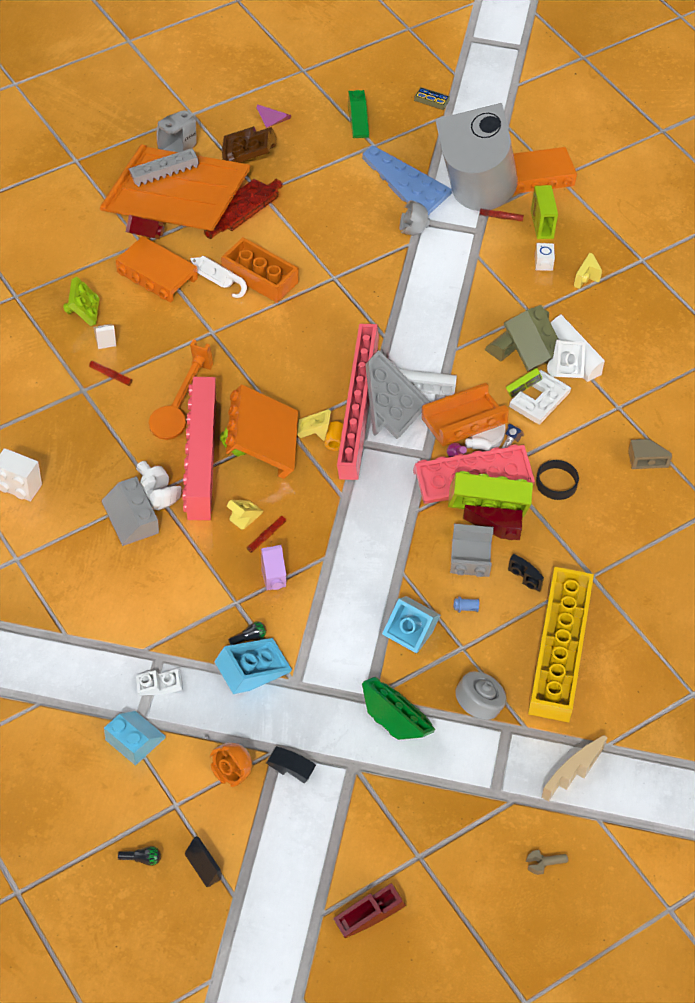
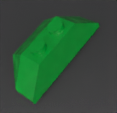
(395, 711)

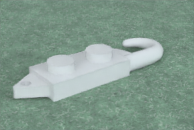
(219, 274)

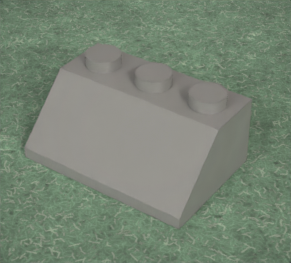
(130, 512)

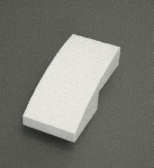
(163, 683)

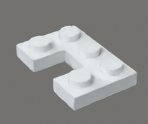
(552, 395)

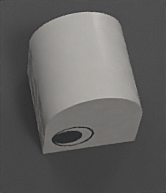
(479, 157)

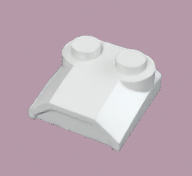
(568, 359)

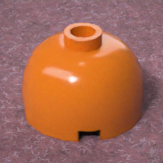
(231, 763)

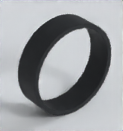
(558, 464)

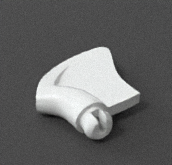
(487, 440)

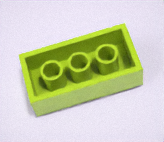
(489, 492)

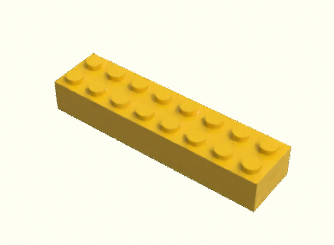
(561, 645)

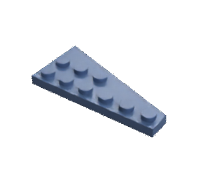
(406, 180)

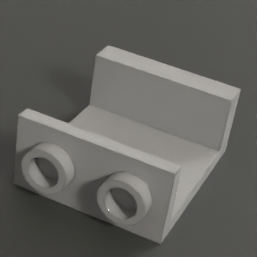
(471, 550)

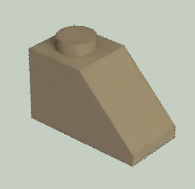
(648, 454)

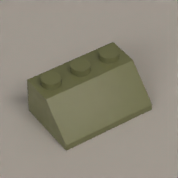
(532, 337)

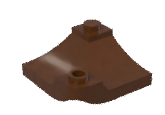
(248, 144)

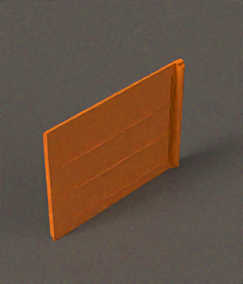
(186, 199)

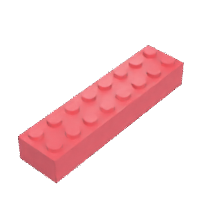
(200, 449)

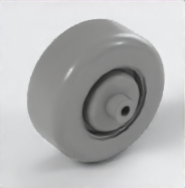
(480, 695)

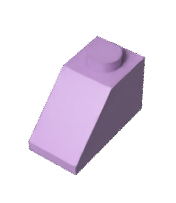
(273, 567)

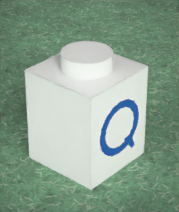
(544, 256)

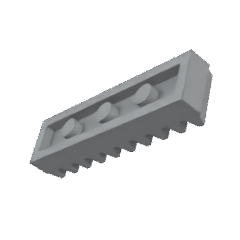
(164, 166)

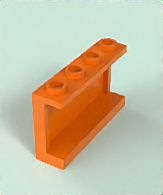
(544, 168)
(155, 268)
(463, 415)

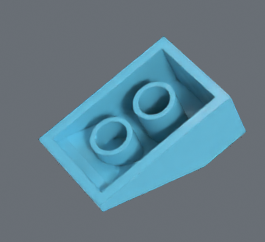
(251, 664)

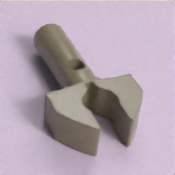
(544, 861)

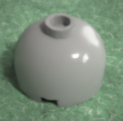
(415, 219)

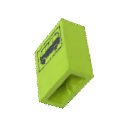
(544, 212)

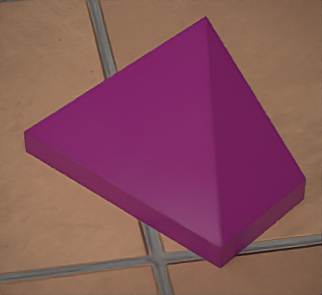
(272, 117)

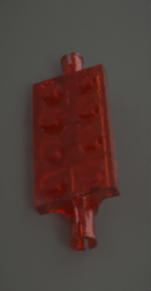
(245, 204)

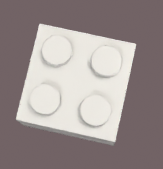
(19, 475)

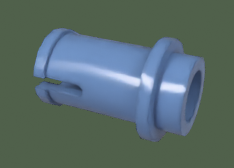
(466, 604)

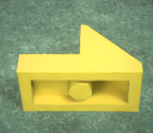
(589, 270)
(315, 423)
(243, 512)

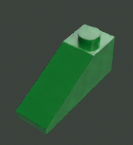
(358, 114)

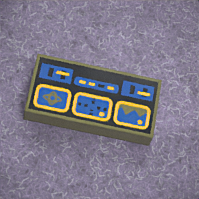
(431, 98)

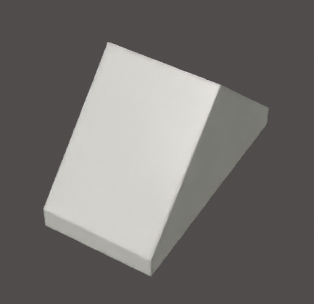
(105, 336)

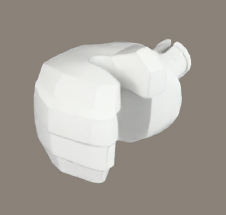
(155, 486)

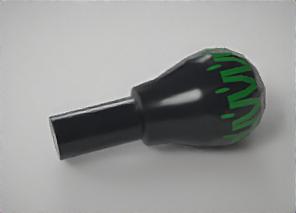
(253, 632)
(149, 855)

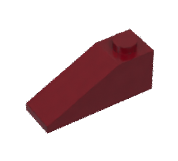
(144, 227)
(505, 522)

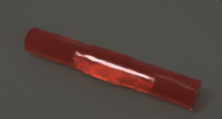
(501, 214)
(110, 373)
(266, 534)

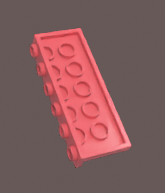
(436, 475)

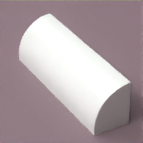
(593, 361)
(431, 382)

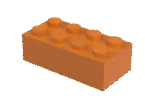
(261, 269)

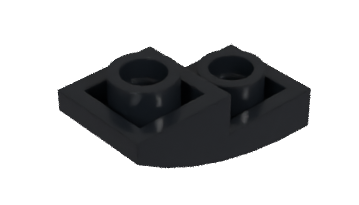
(531, 576)
(291, 762)

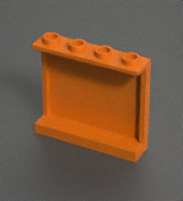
(262, 429)

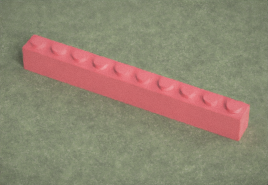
(357, 405)

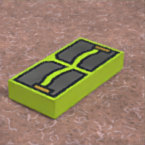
(524, 383)

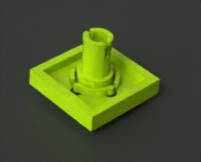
(82, 301)

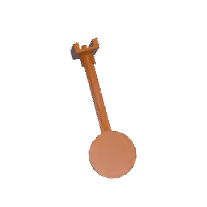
(170, 421)

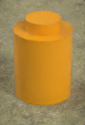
(333, 436)

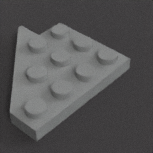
(392, 397)

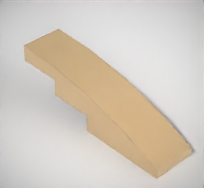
(578, 764)

